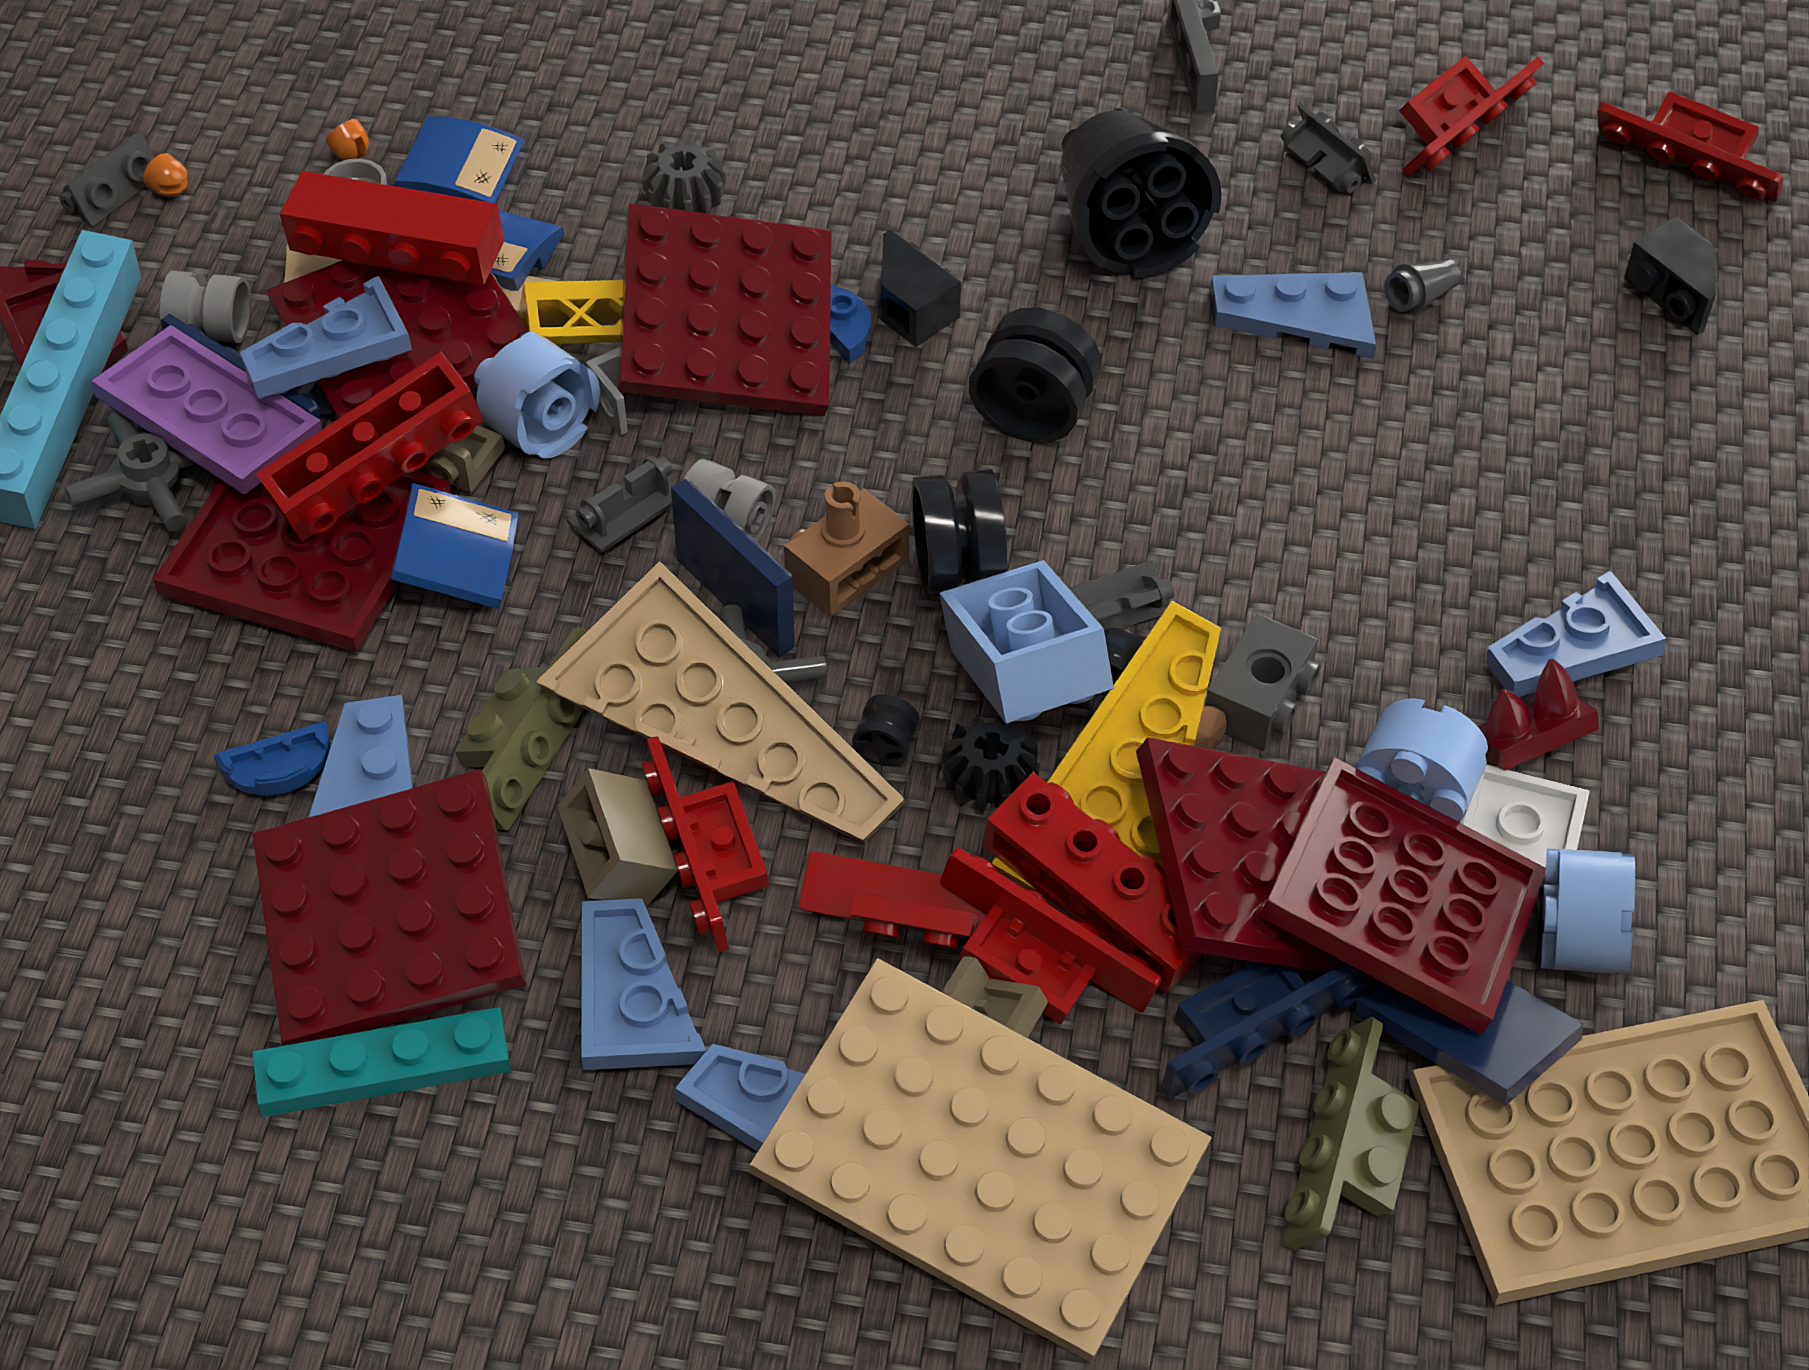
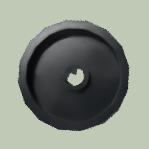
(1035, 375)
(959, 532)

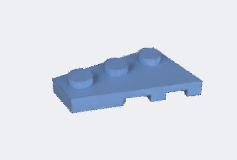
(1306, 305)
(339, 341)
(1585, 636)
(366, 755)
(628, 993)
(739, 1092)

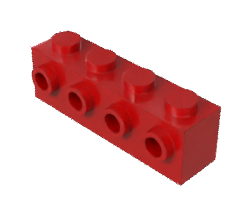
(392, 227)
(371, 447)
(1089, 874)

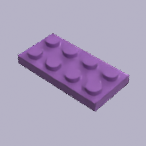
(204, 407)

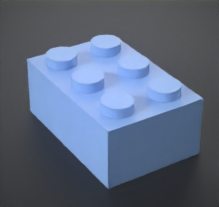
(1027, 641)

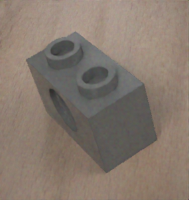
(1264, 681)

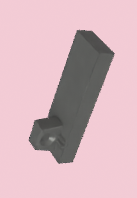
(1188, 27)

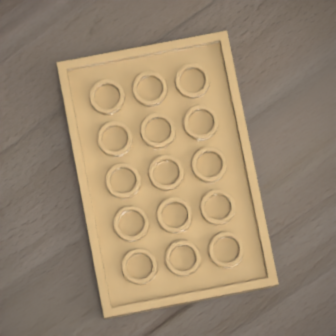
(1628, 1153)
(982, 1158)

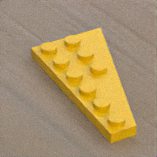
(1153, 698)

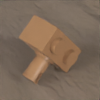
(846, 548)

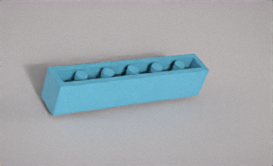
(59, 372)

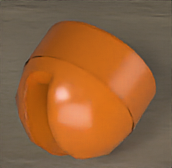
(348, 140)
(165, 176)

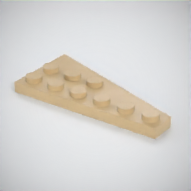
(682, 675)

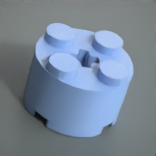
(536, 395)
(1427, 755)
(1588, 911)

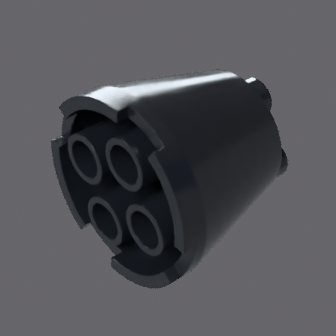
(1137, 193)

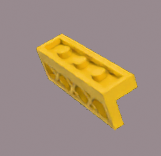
(572, 305)

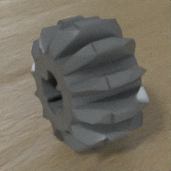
(684, 177)

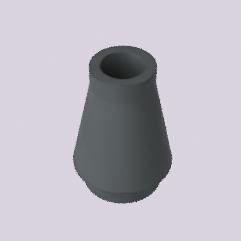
(1418, 284)

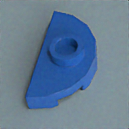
(849, 323)
(276, 762)

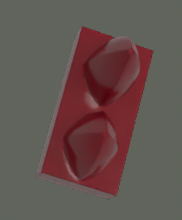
(1525, 731)

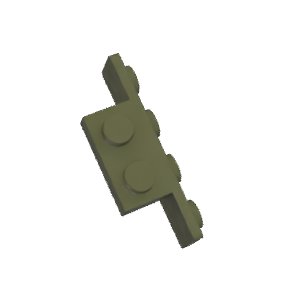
(518, 736)
(1354, 1142)

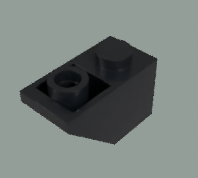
(1676, 272)
(916, 291)

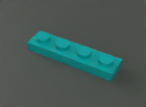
(380, 1062)

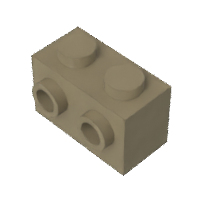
(616, 837)

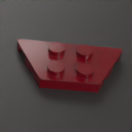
(24, 300)

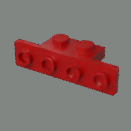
(1453, 104)
(1697, 137)
(714, 840)
(888, 899)
(1039, 945)

